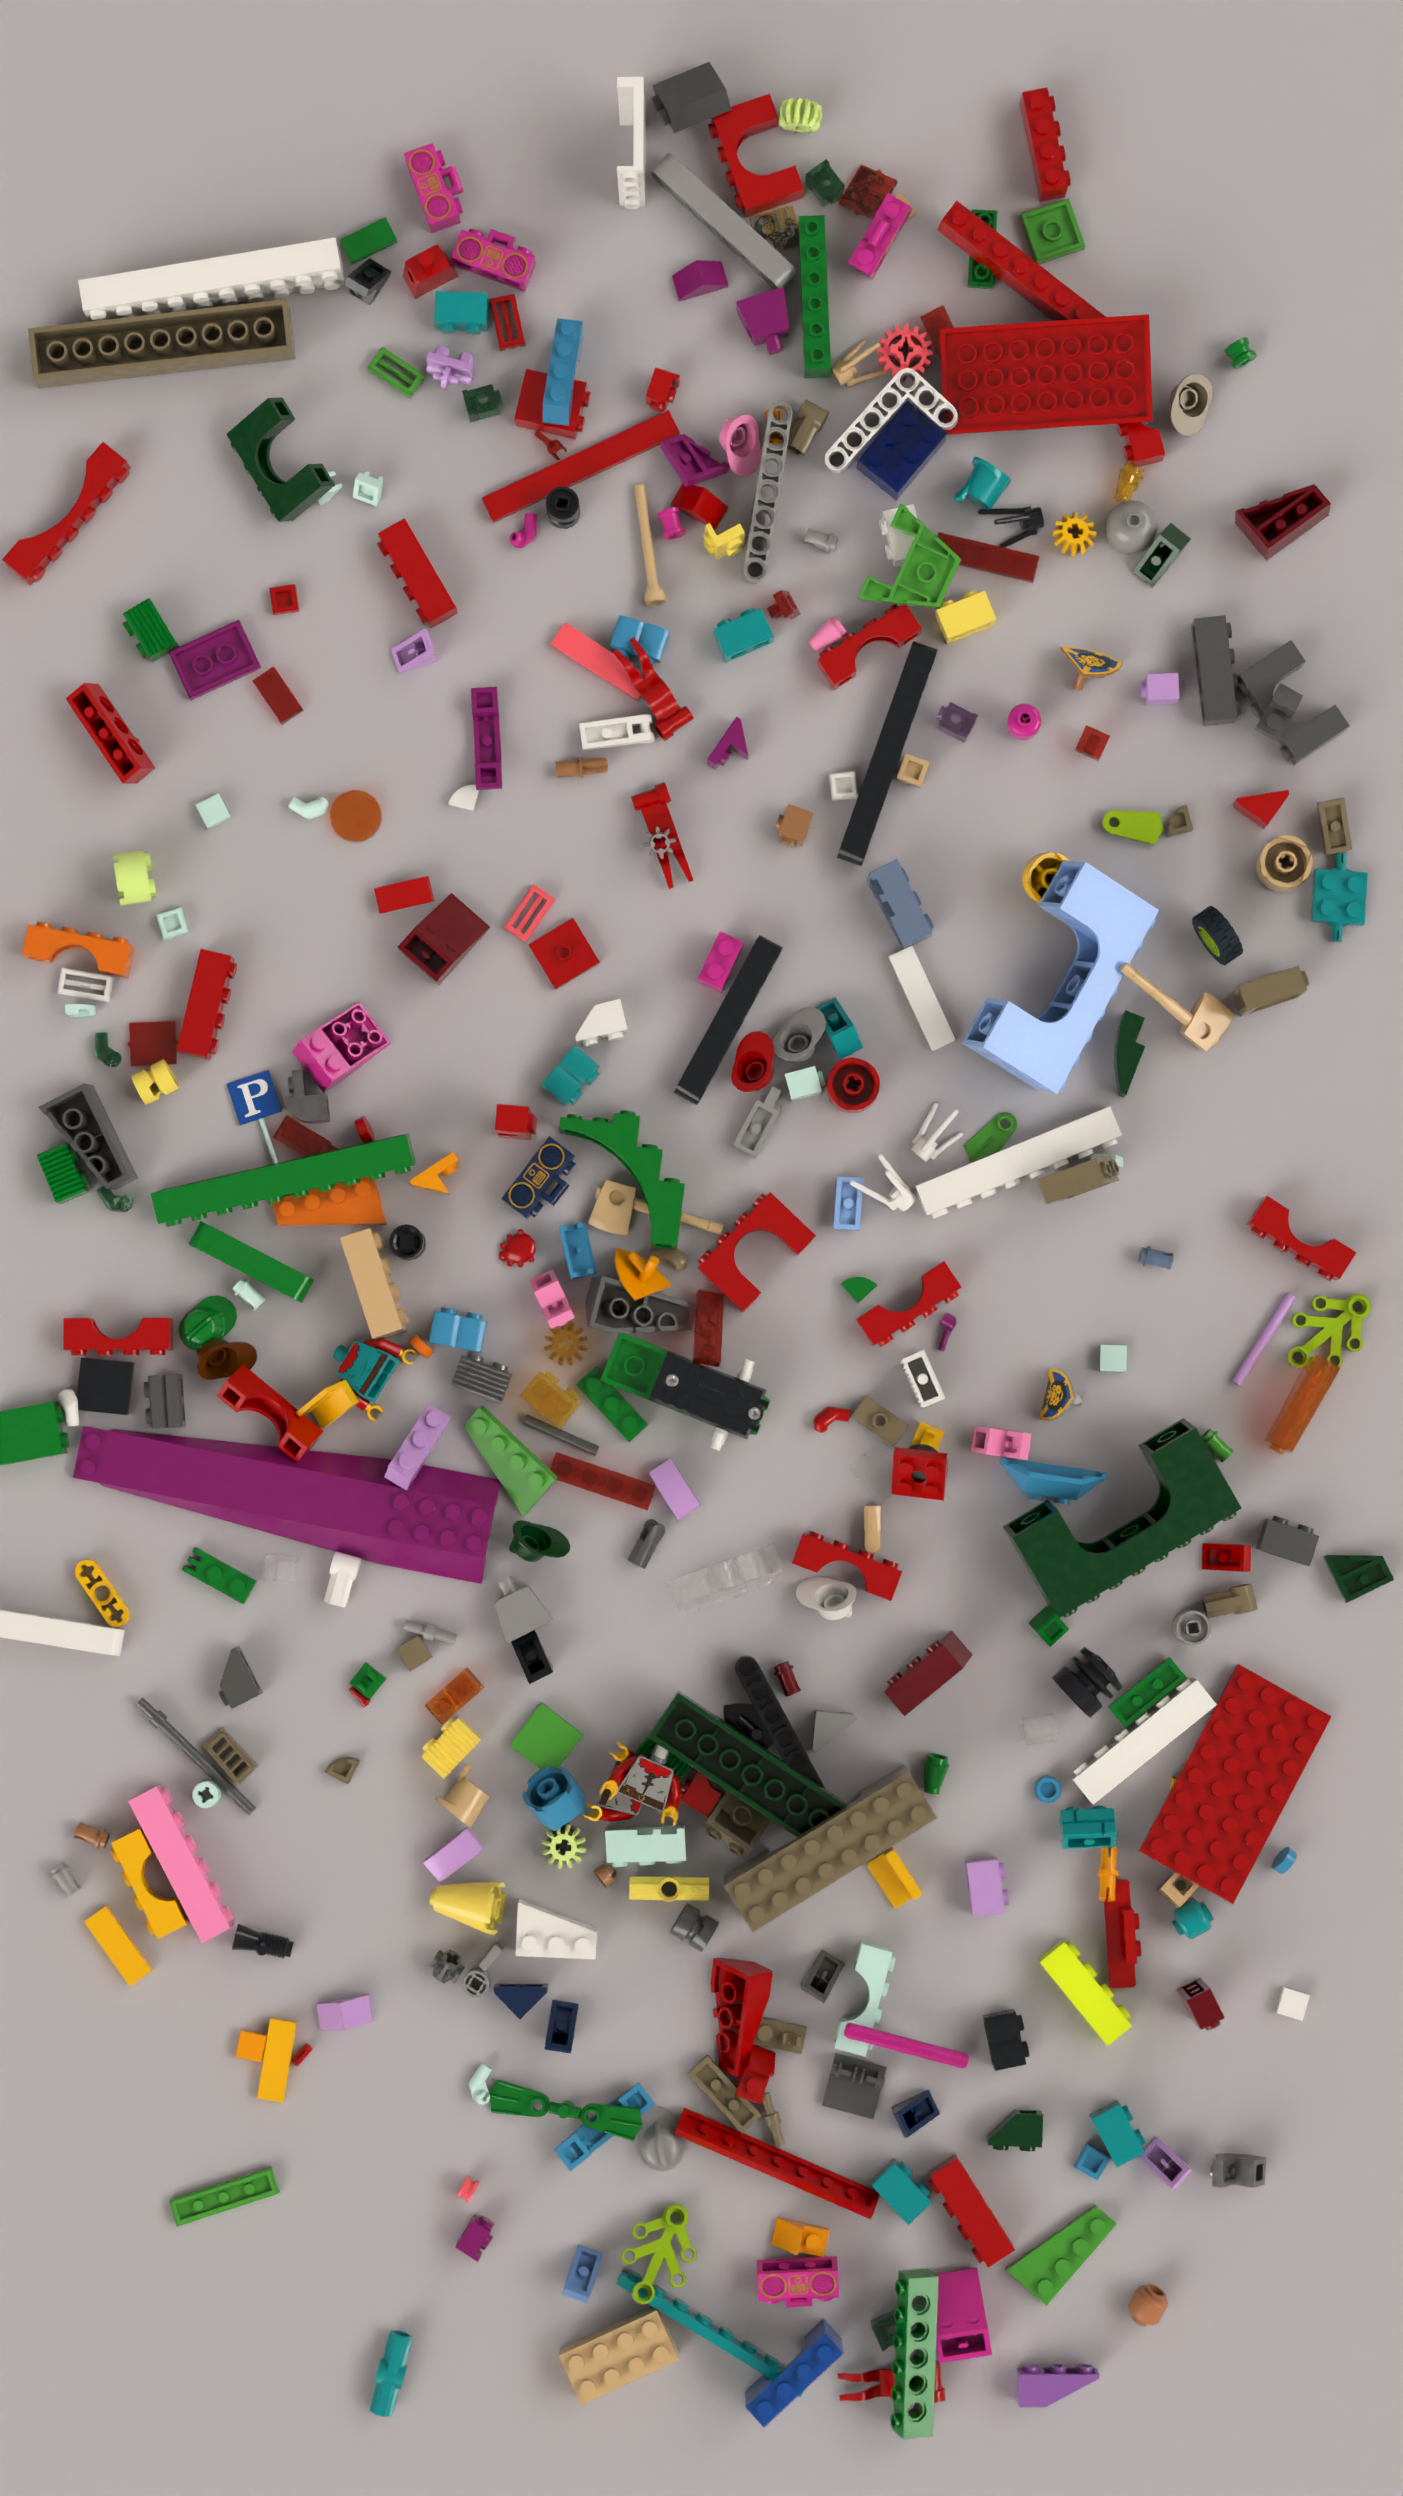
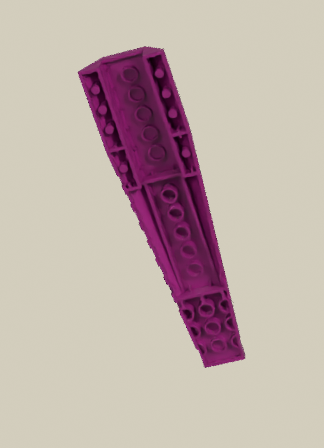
(322, 1500)

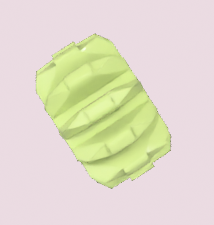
(800, 115)
(570, 1853)

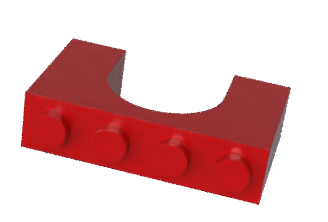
(753, 191)
(767, 1216)

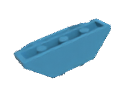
(1051, 1480)

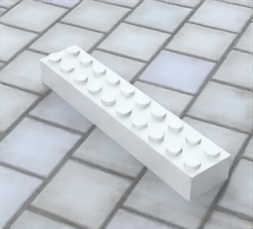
(215, 281)

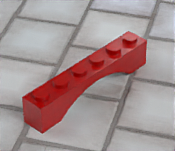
(32, 555)

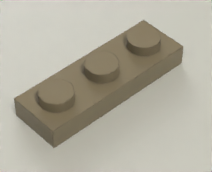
(722, 2093)

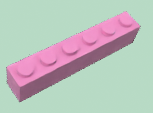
(181, 1863)

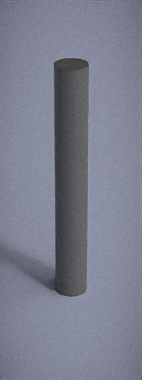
(561, 1435)

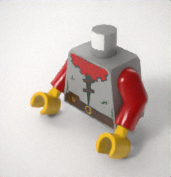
(648, 1782)
(620, 1807)

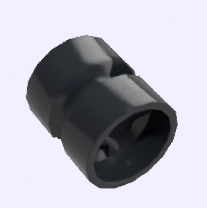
(563, 507)
(407, 1242)

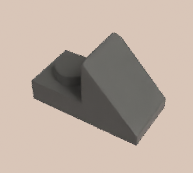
(1279, 712)

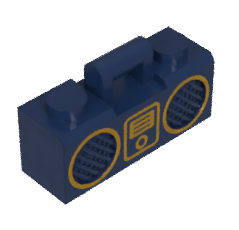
(544, 1168)

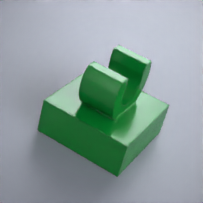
(368, 1680)

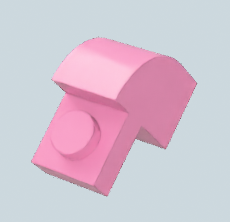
(552, 1299)
(1000, 1443)

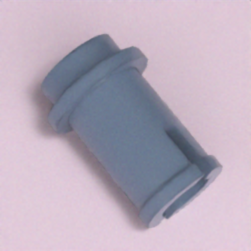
(1155, 1257)

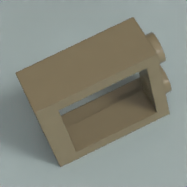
(1270, 990)
(1079, 1179)

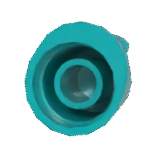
(983, 485)

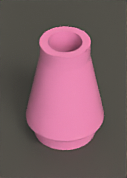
(827, 634)

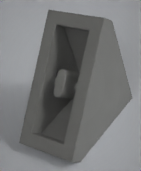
(822, 1976)

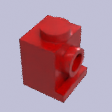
(661, 389)

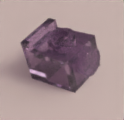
(957, 730)

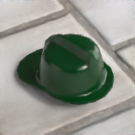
(535, 1541)

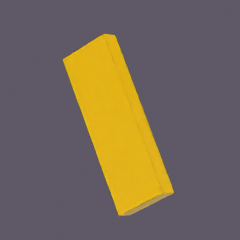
(118, 1945)
(277, 2059)

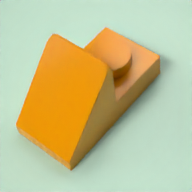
(430, 1178)
(800, 2237)

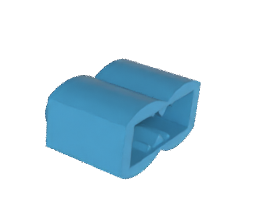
(650, 637)
(457, 1330)

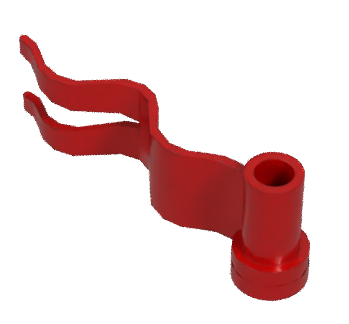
(656, 694)
(656, 813)
(886, 2381)

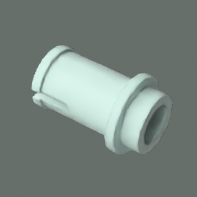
(248, 1294)

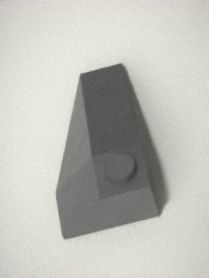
(615, 1311)

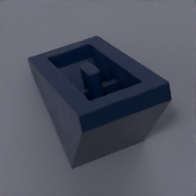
(520, 1997)
(915, 2112)

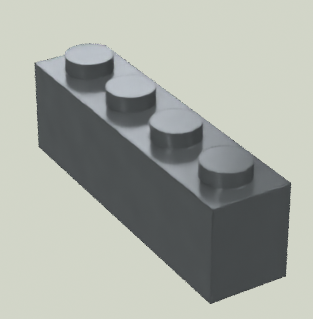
(1215, 670)

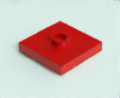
(564, 953)

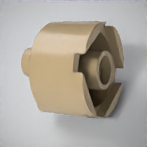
(1298, 861)

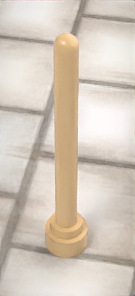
(654, 594)

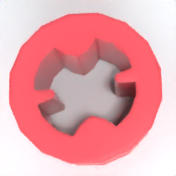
(467, 2189)

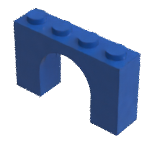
(771, 2396)

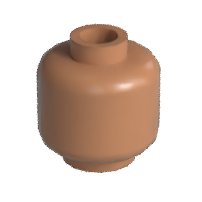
(1148, 2305)

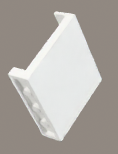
(632, 112)

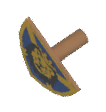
(1090, 664)

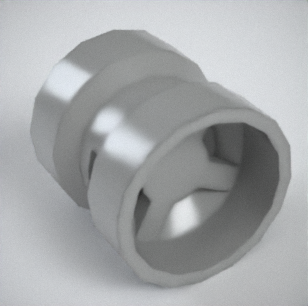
(477, 1978)

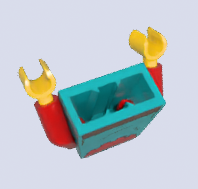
(368, 1368)

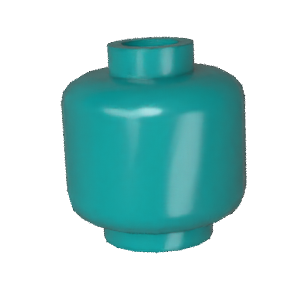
(1192, 1919)

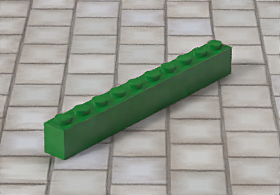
(282, 1179)

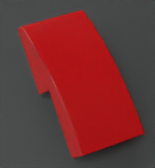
(404, 894)

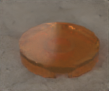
(355, 816)

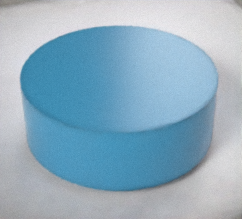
(1047, 1789)
(1284, 1860)

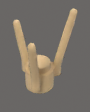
(845, 370)

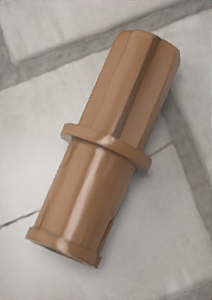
(581, 767)

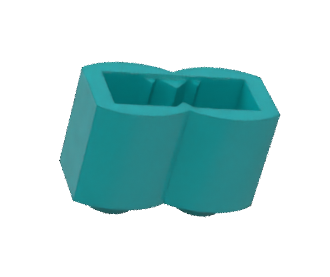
(570, 1076)

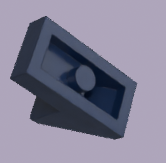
(561, 2026)

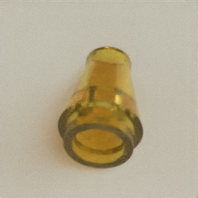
(1128, 482)

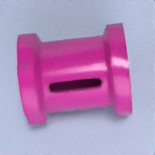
(671, 523)

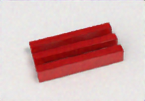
(511, 343)

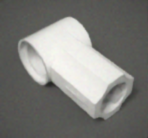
(343, 1573)

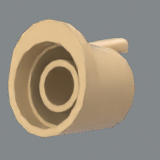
(465, 1799)

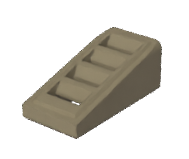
(237, 1749)

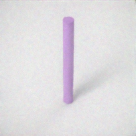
(1264, 1338)

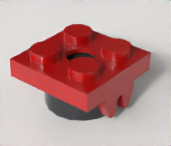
(919, 1472)

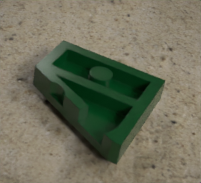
(1357, 1574)

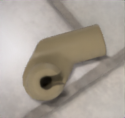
(675, 1257)

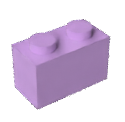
(985, 1886)

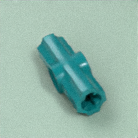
(391, 2373)

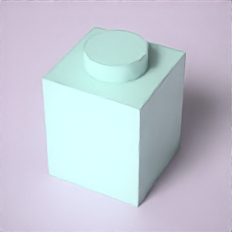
(804, 1083)

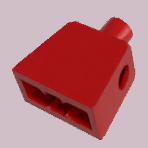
(428, 271)

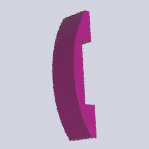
(487, 738)

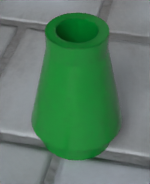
(934, 1772)

